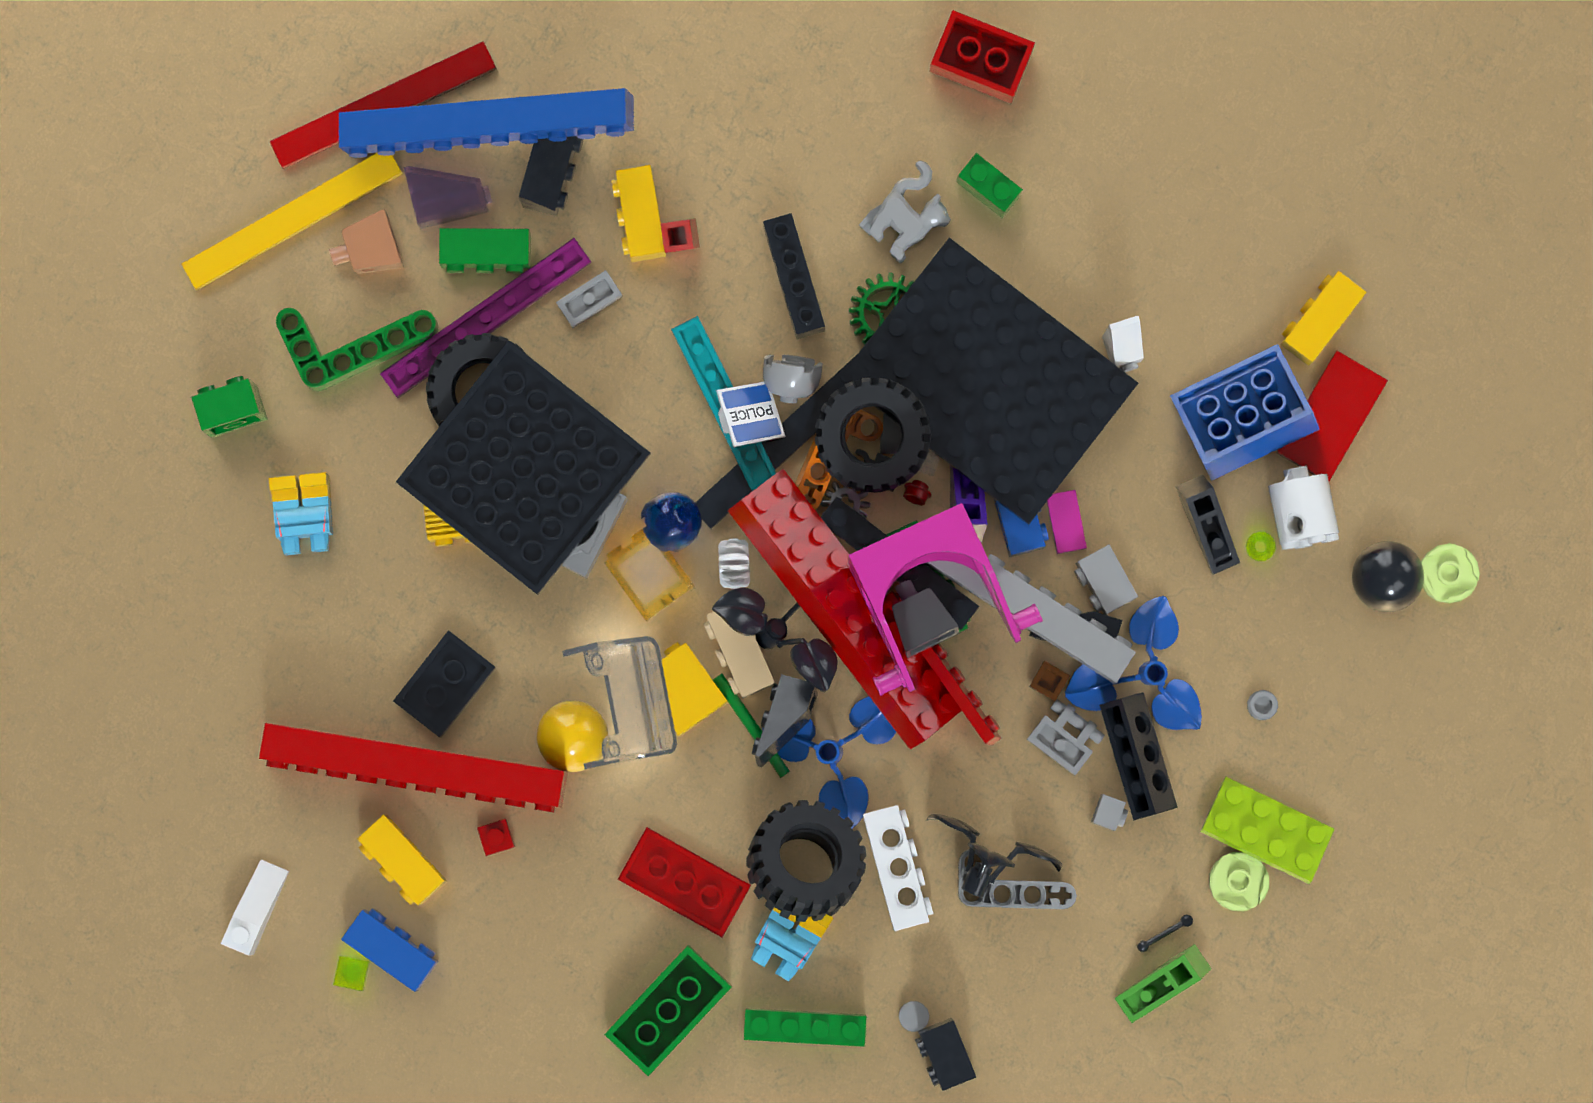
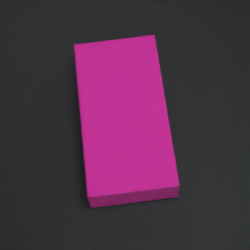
(1066, 522)

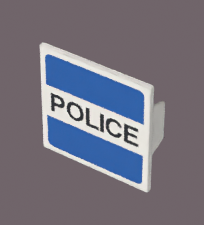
(749, 414)

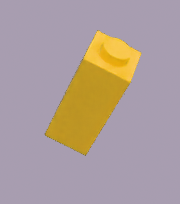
(689, 688)

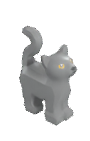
(902, 218)

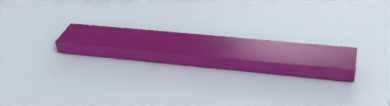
(489, 314)

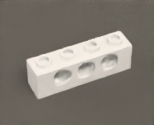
(901, 915)

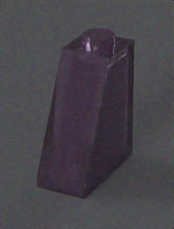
(445, 196)

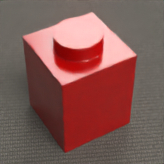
(680, 235)

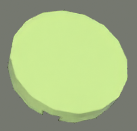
(1449, 573)
(1238, 881)

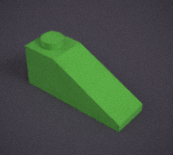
(1163, 983)

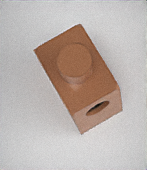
(369, 245)

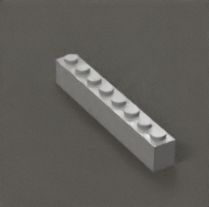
(1060, 623)

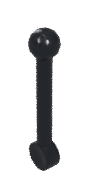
(1186, 920)

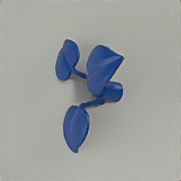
(1177, 704)
(850, 794)

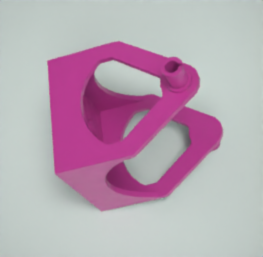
(939, 538)

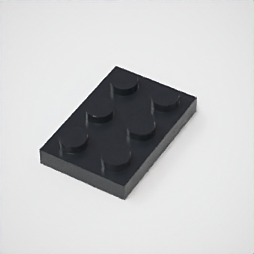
(444, 684)

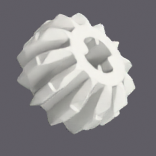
(734, 563)

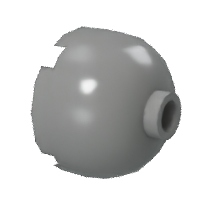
(791, 377)

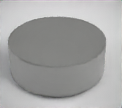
(1262, 705)
(913, 1016)

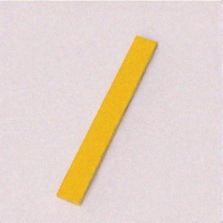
(290, 219)

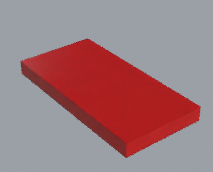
(1340, 408)
(684, 882)

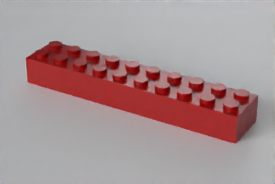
(818, 577)
(413, 765)

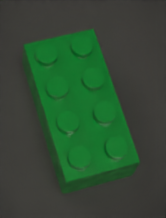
(668, 1010)

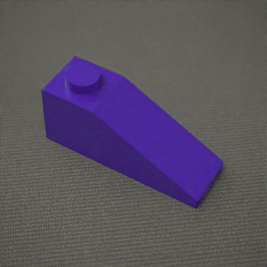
(972, 498)

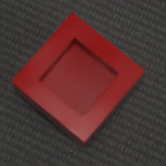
(496, 837)

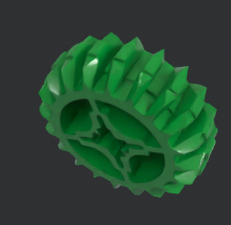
(875, 307)

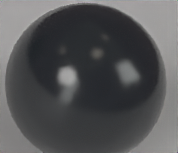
(1388, 576)

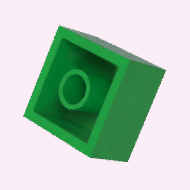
(228, 406)

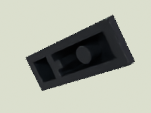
(1208, 523)

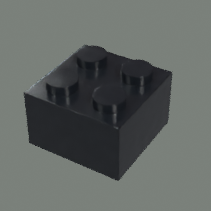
(946, 1054)

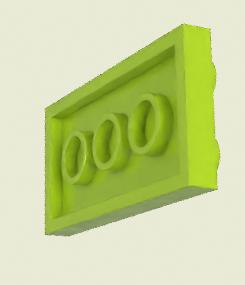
(1267, 830)

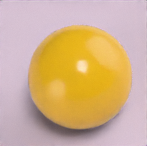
(571, 735)

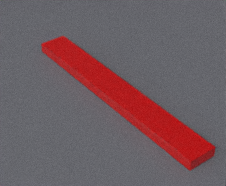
(407, 92)

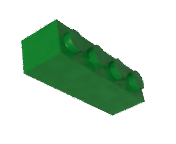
(805, 1027)

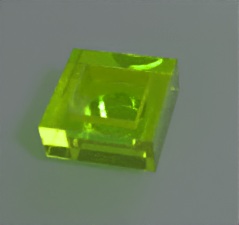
(351, 973)

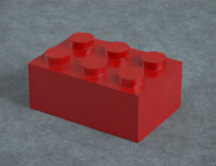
(981, 56)

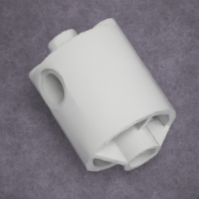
(1303, 509)

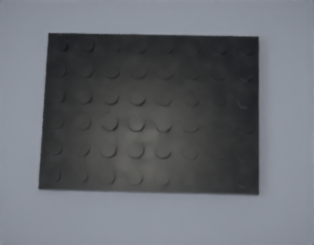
(998, 376)

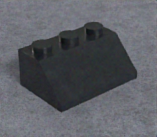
(547, 174)

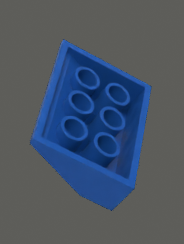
(1245, 412)

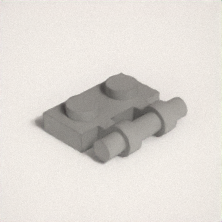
(1060, 744)

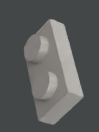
(589, 299)

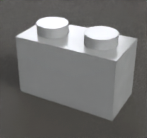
(1105, 580)

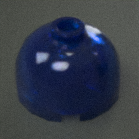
(671, 521)

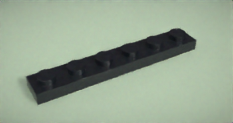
(861, 533)

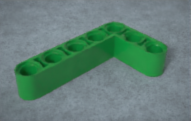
(353, 350)

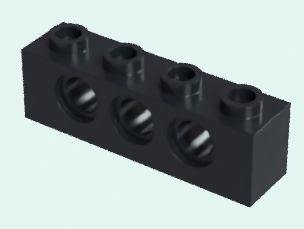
(794, 276)
(1138, 756)

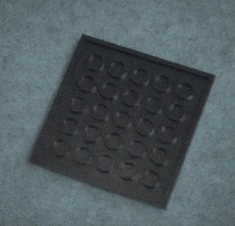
(523, 467)

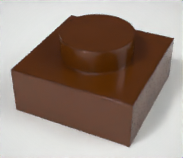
(1049, 681)

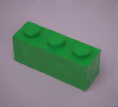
(484, 249)

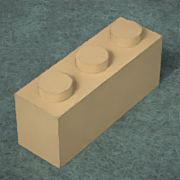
(741, 655)

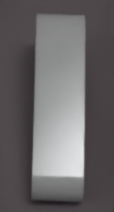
(1017, 890)

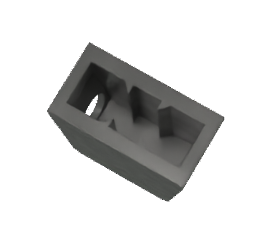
(921, 619)

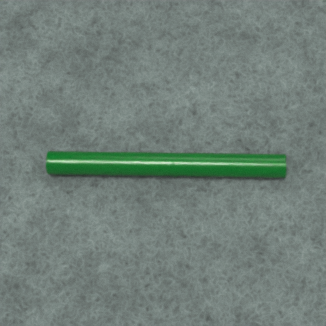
(747, 720)

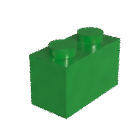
(989, 185)

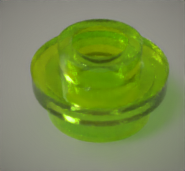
(1269, 542)

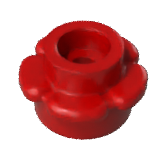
(917, 492)

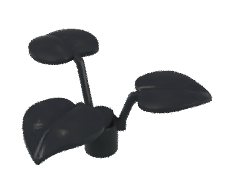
(743, 613)
(980, 874)

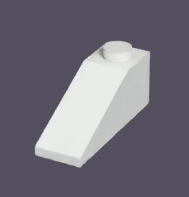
(1124, 343)
(255, 908)

